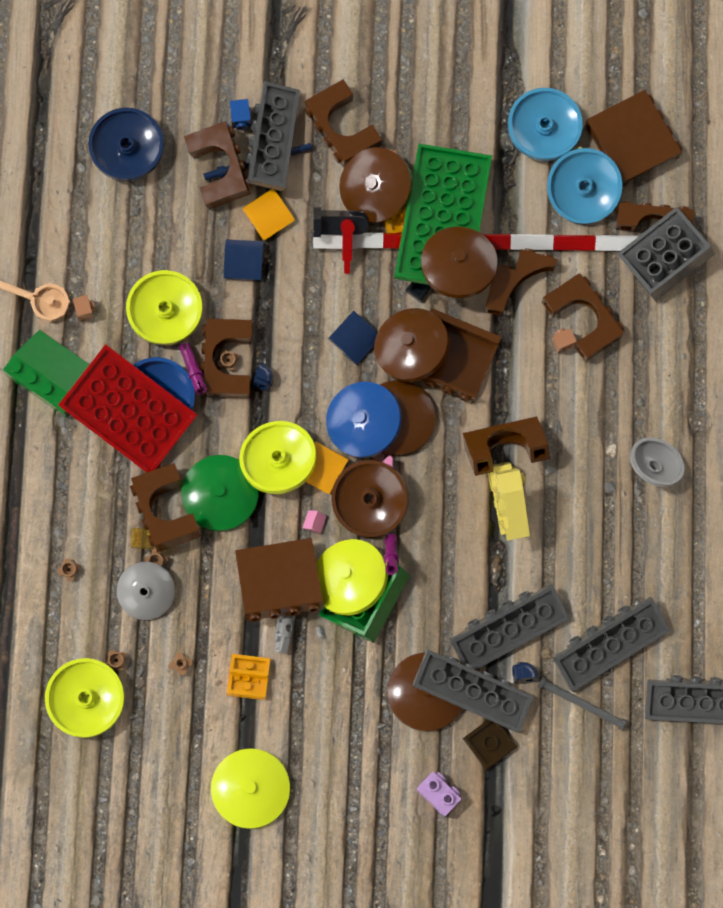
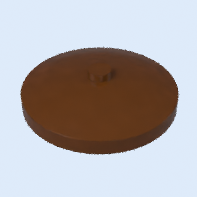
(376, 184)
(459, 262)
(411, 344)
(417, 417)
(370, 498)
(414, 706)

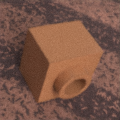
(84, 307)
(563, 340)

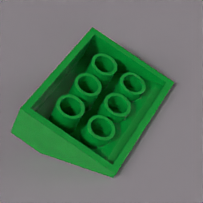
(45, 369)
(370, 622)

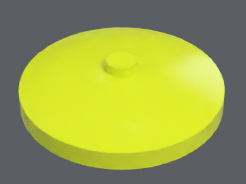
(164, 307)
(278, 457)
(351, 576)
(84, 698)
(250, 788)

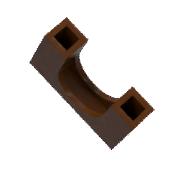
(320, 109)
(234, 183)
(578, 291)
(217, 334)
(522, 432)
(163, 533)

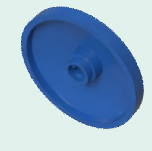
(170, 377)
(363, 419)

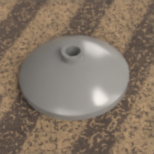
(657, 462)
(159, 587)

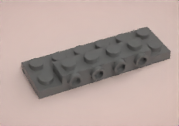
(272, 136)
(509, 626)
(610, 643)
(472, 690)
(685, 699)

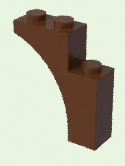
(507, 279)

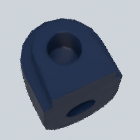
(263, 377)
(524, 673)

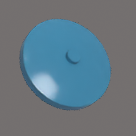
(545, 124)
(584, 185)

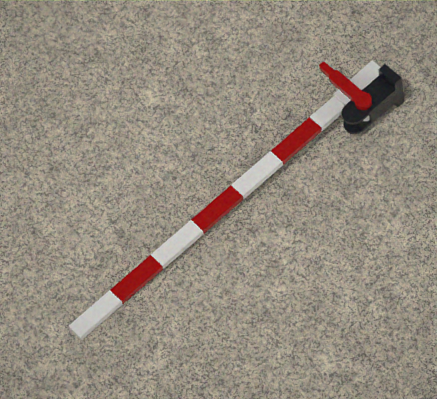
(347, 231)

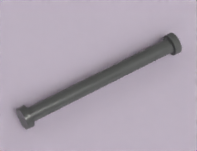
(582, 703)

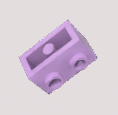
(439, 793)

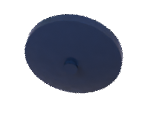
(126, 144)

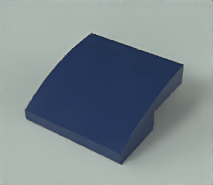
(243, 259)
(354, 338)

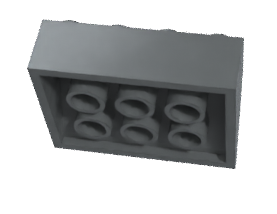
(666, 253)

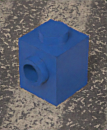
(240, 114)

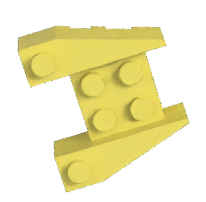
(509, 500)

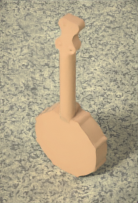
(48, 301)

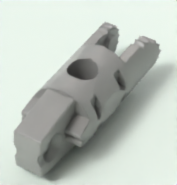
(284, 633)

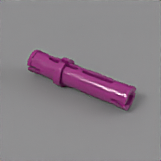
(194, 373)
(391, 557)

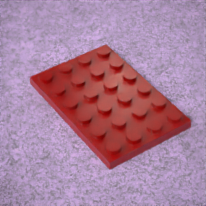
(127, 409)

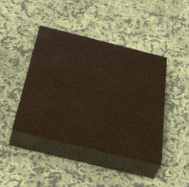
(489, 743)

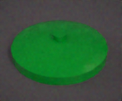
(218, 493)

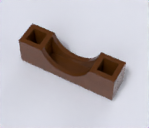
(631, 215)

